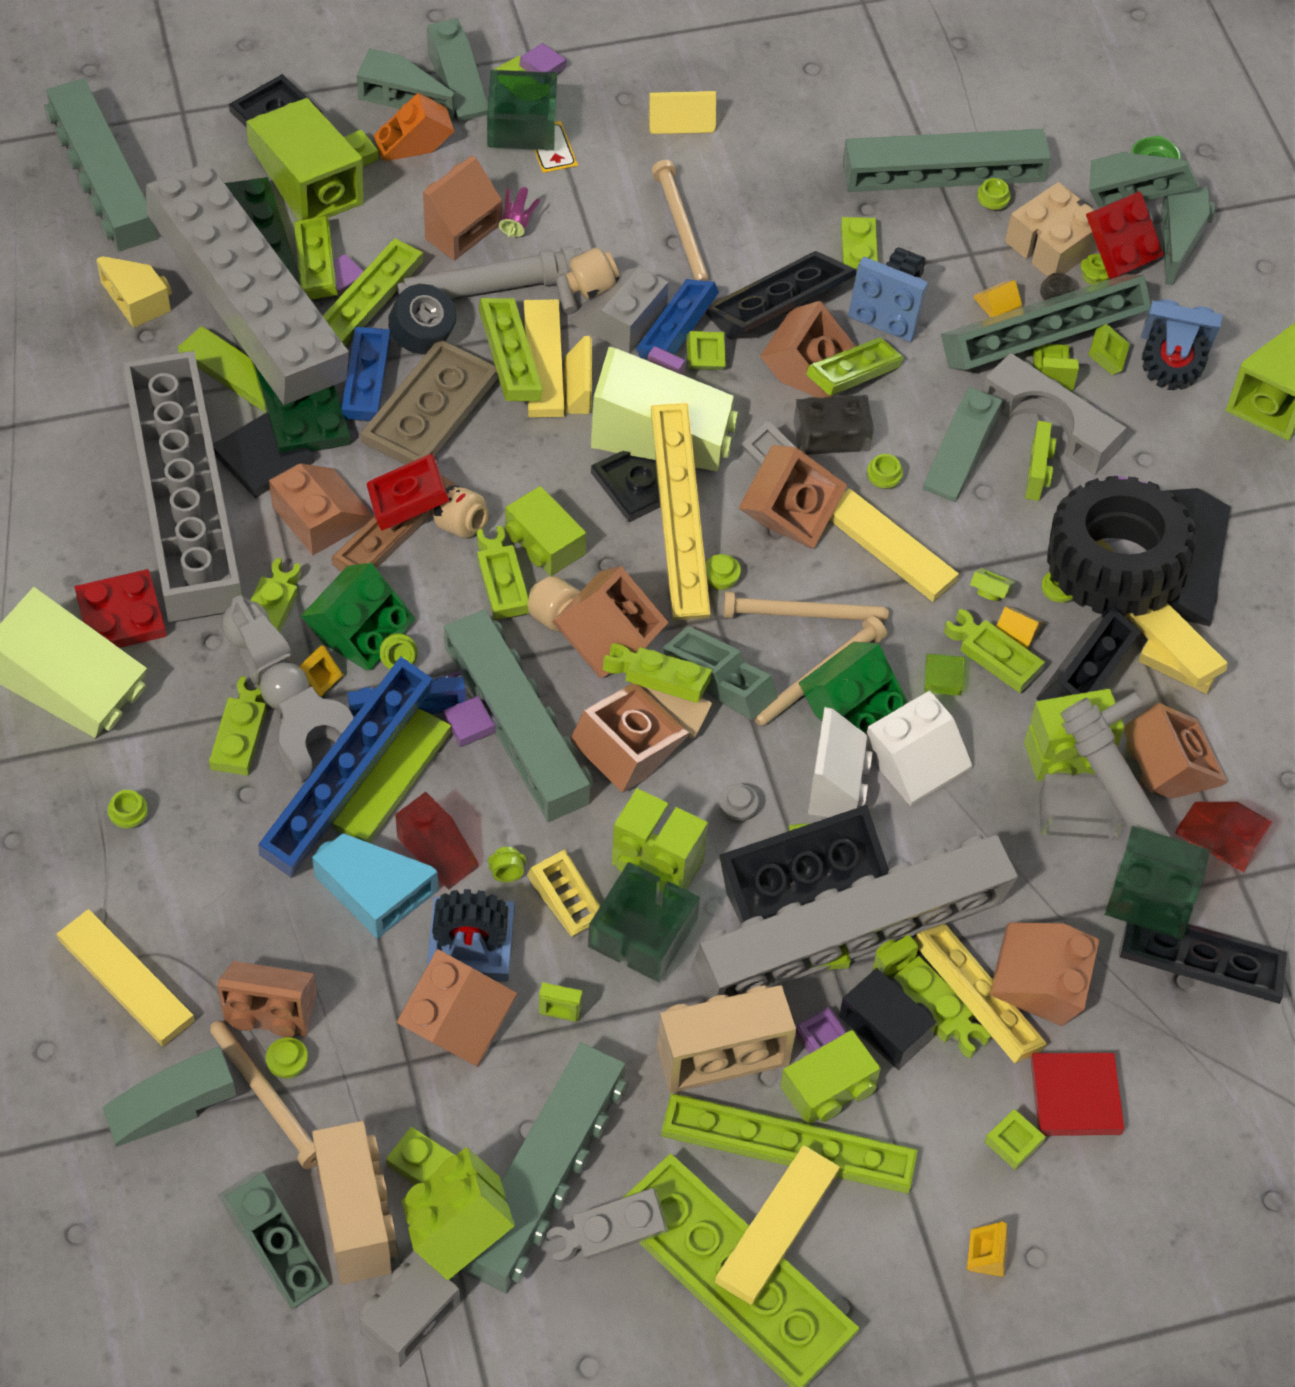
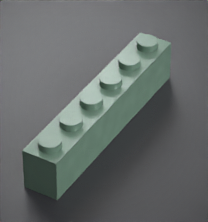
(945, 160)
(100, 165)
(1046, 321)
(520, 720)
(549, 1158)

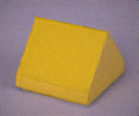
(999, 298)
(1019, 626)
(321, 670)
(988, 1249)

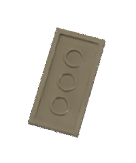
(429, 404)

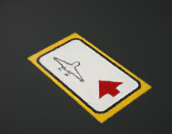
(561, 156)

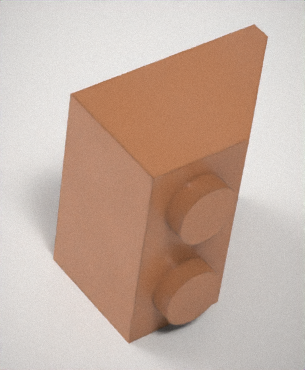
(803, 339)
(793, 495)
(317, 505)
(627, 736)
(1172, 753)
(1045, 969)
(457, 1008)

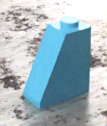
(373, 881)

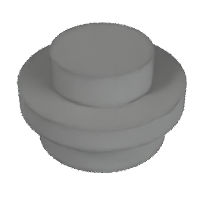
(738, 802)

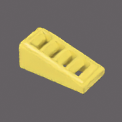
(563, 863)

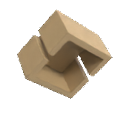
(1061, 230)

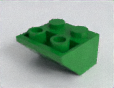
(358, 614)
(855, 685)

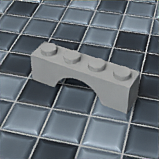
(1023, 389)

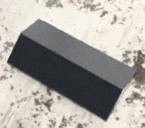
(777, 293)
(1211, 520)
(802, 864)
(1210, 959)

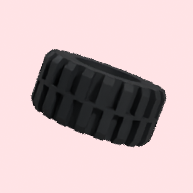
(1126, 512)

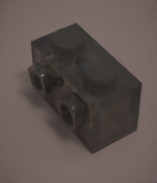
(833, 424)

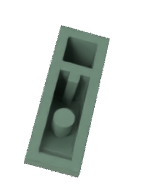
(456, 67)
(394, 80)
(1129, 173)
(1183, 226)
(963, 444)

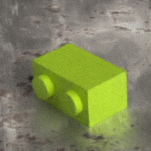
(544, 531)
(830, 1078)

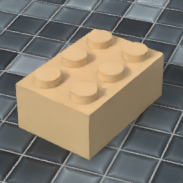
(725, 1038)
(355, 1202)

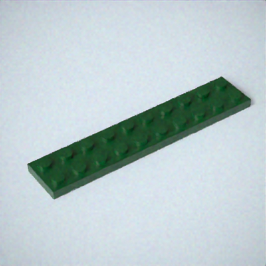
(314, 419)

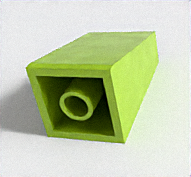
(307, 160)
(1267, 386)

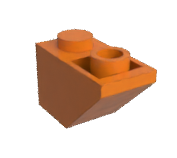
(414, 129)

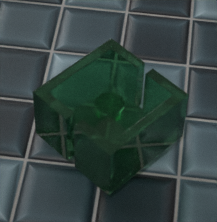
(522, 109)
(1157, 882)
(640, 929)

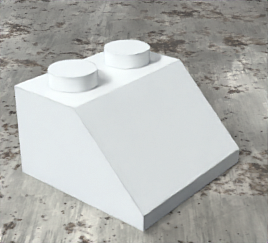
(918, 748)
(839, 767)

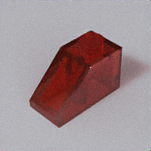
(1227, 829)
(435, 840)

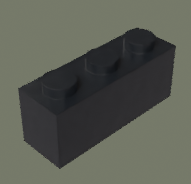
(1092, 656)

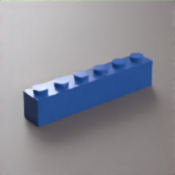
(345, 767)

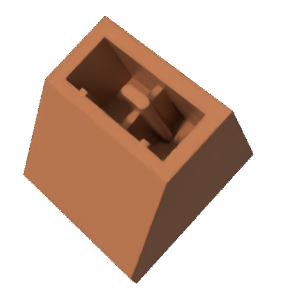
(461, 209)
(607, 613)
(267, 998)

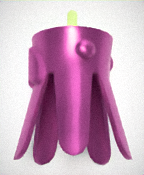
(514, 219)

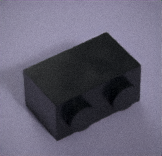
(888, 1018)

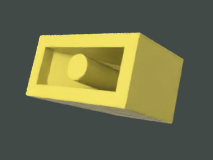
(135, 289)

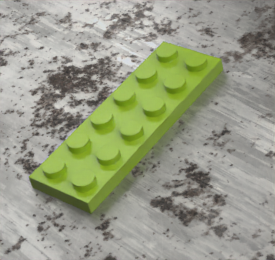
(789, 1322)

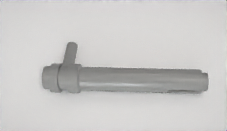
(544, 268)
(1096, 743)

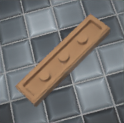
(374, 545)

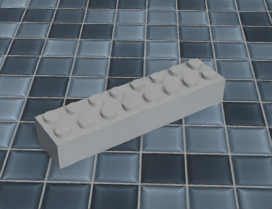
(247, 283)
(181, 486)
(862, 917)

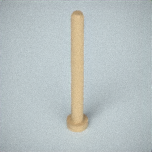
(663, 172)
(801, 609)
(872, 631)
(266, 1094)

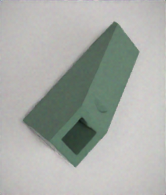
(273, 1238)

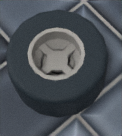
(421, 317)

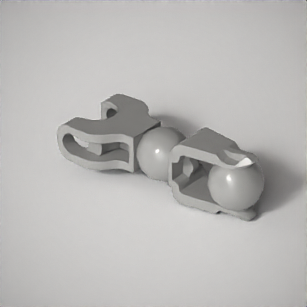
(283, 686)

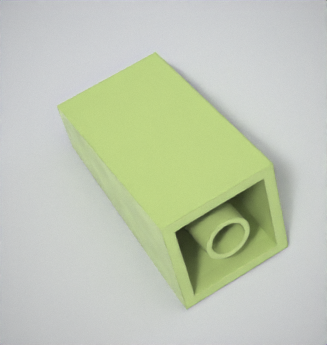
(624, 403)
(66, 665)

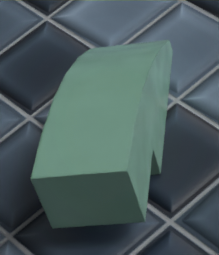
(732, 680)
(170, 1097)

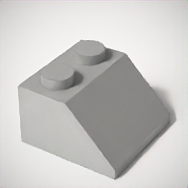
(625, 310)

